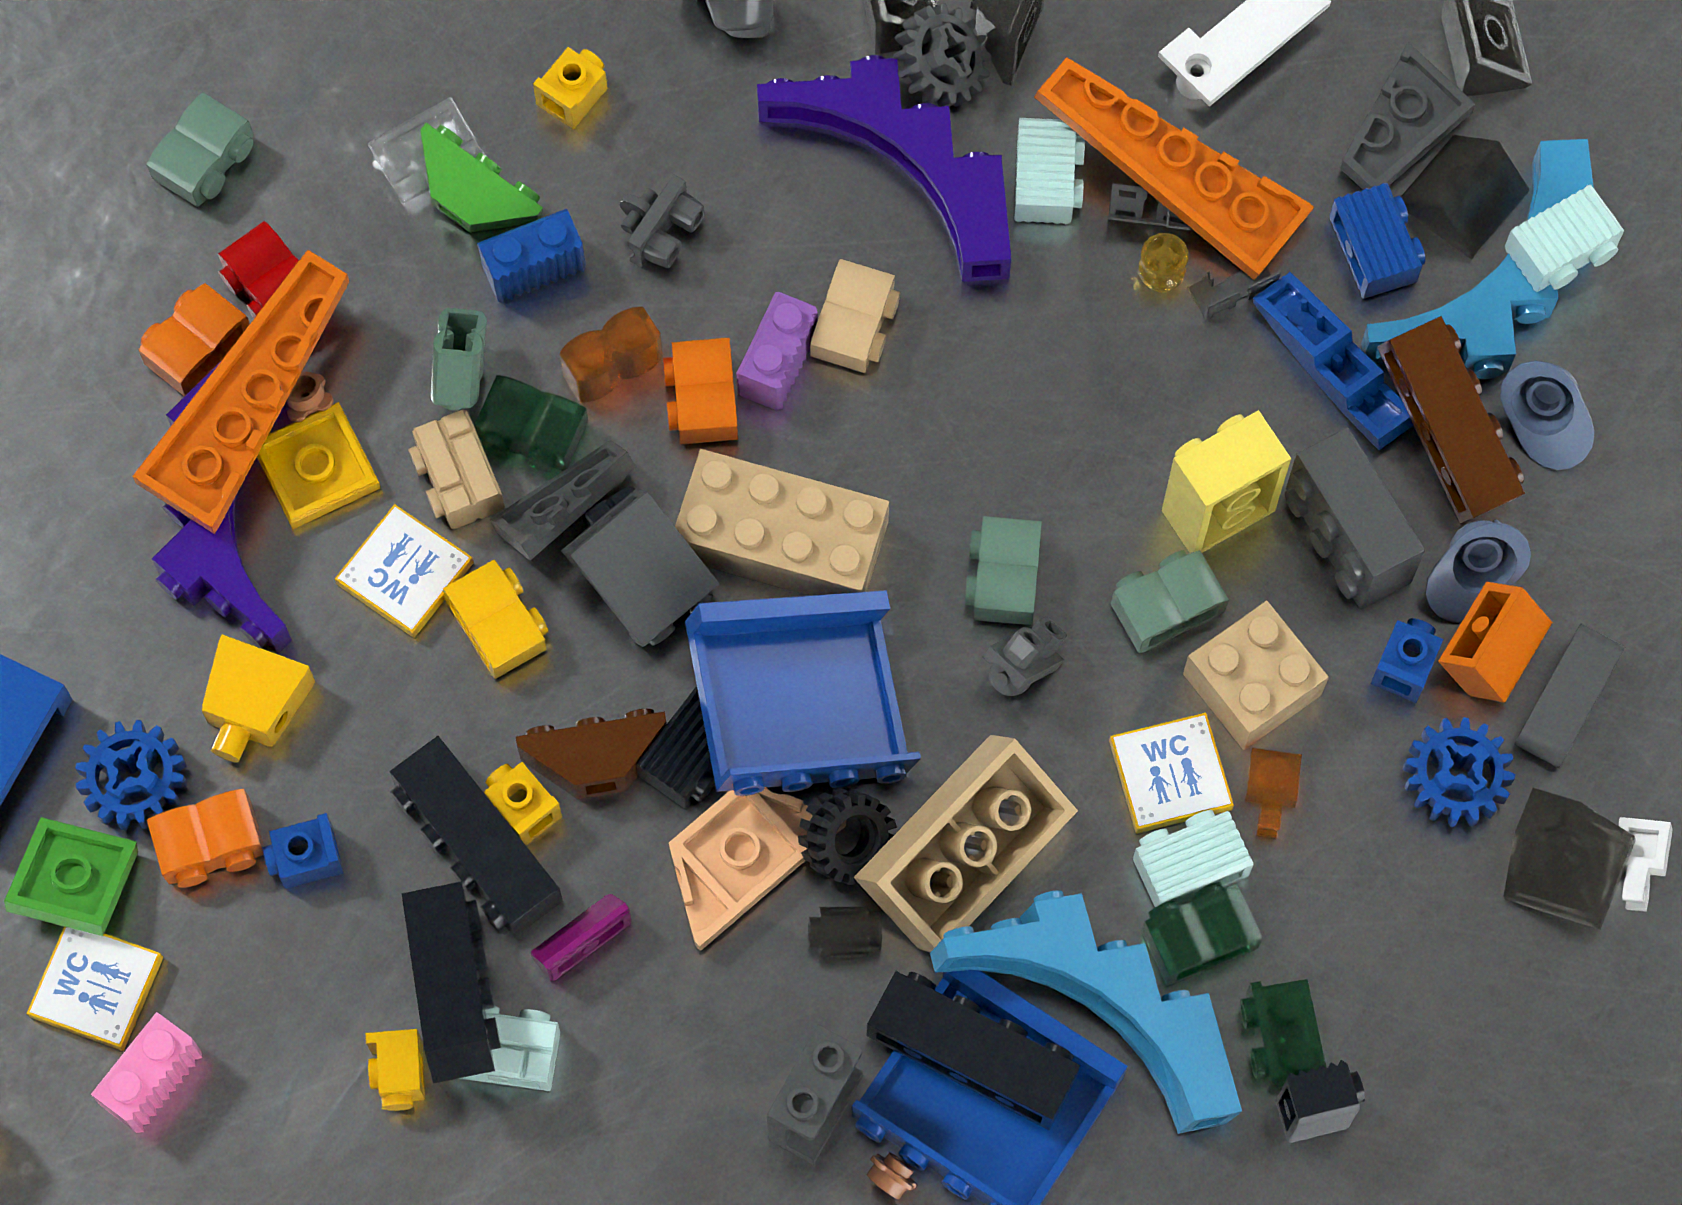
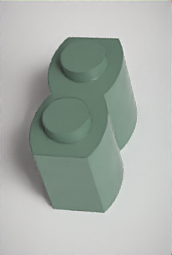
(200, 150)
(458, 358)
(1006, 570)
(1168, 600)

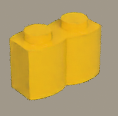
(496, 618)

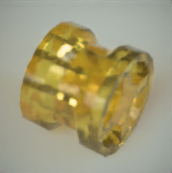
(1165, 250)

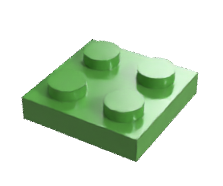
(71, 876)

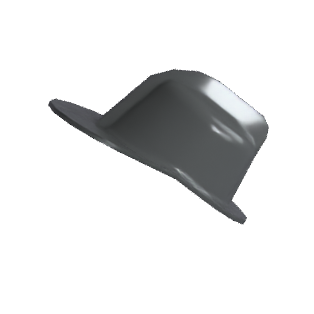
(742, 17)

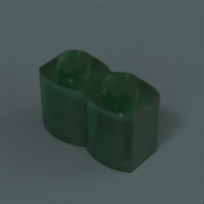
(530, 424)
(1201, 932)

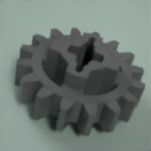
(942, 55)

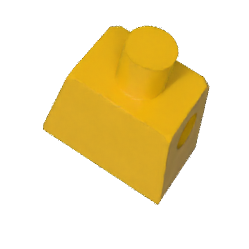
(252, 696)

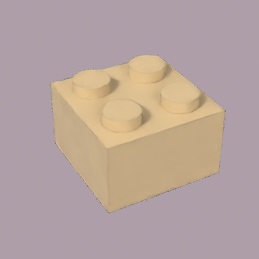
(1255, 675)

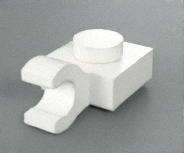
(1646, 859)

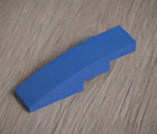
(1333, 359)

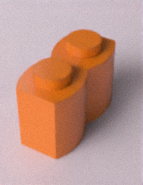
(193, 338)
(703, 391)
(206, 838)

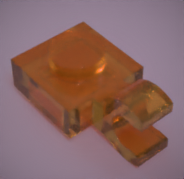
(1273, 784)

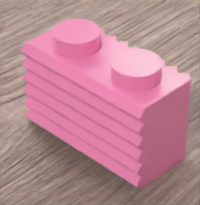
(147, 1073)

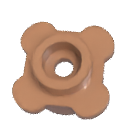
(308, 397)
(891, 1174)

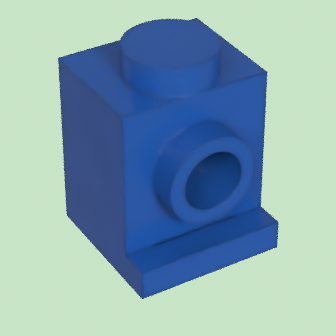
(1406, 674)
(317, 863)

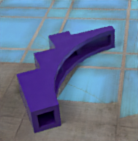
(919, 140)
(210, 567)

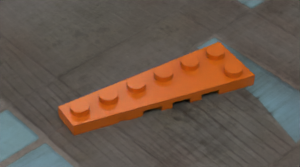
(1207, 190)
(227, 421)

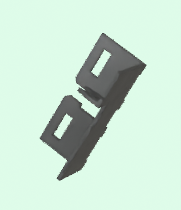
(1136, 205)
(1225, 295)

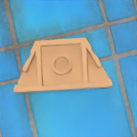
(736, 857)

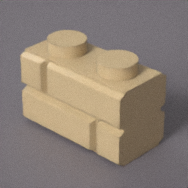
(457, 469)

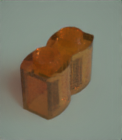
(601, 358)

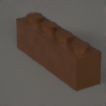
(1452, 419)

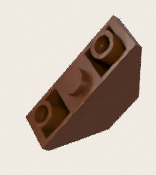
(594, 755)

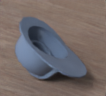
(1548, 414)
(1476, 555)

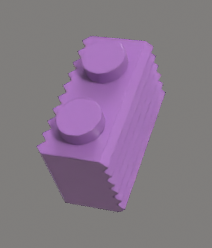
(777, 351)

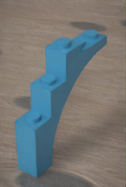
(1486, 312)
(1116, 981)

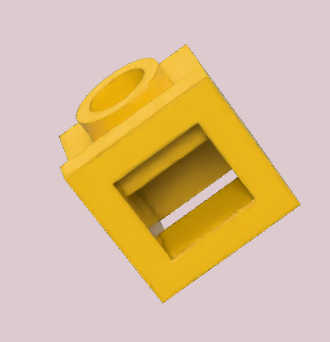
(573, 99)
(532, 814)
(398, 1067)

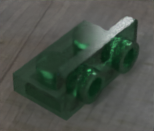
(1283, 1031)

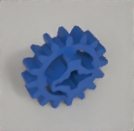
(116, 762)
(1468, 788)

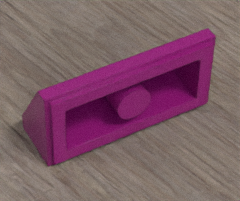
(582, 936)

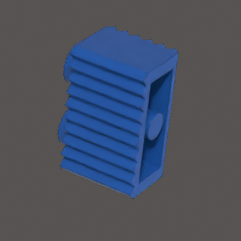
(1376, 240)
(532, 255)

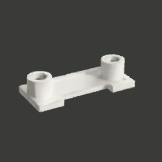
(1236, 45)

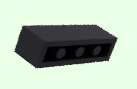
(475, 837)
(448, 982)
(973, 1049)

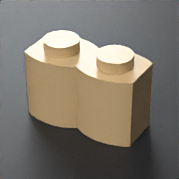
(853, 316)

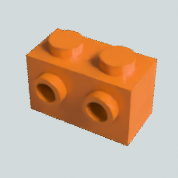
(1495, 641)

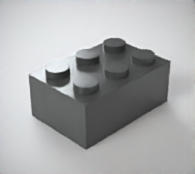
(1353, 519)

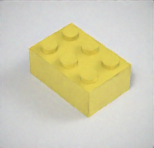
(1225, 482)

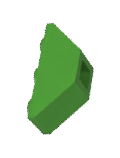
(471, 187)

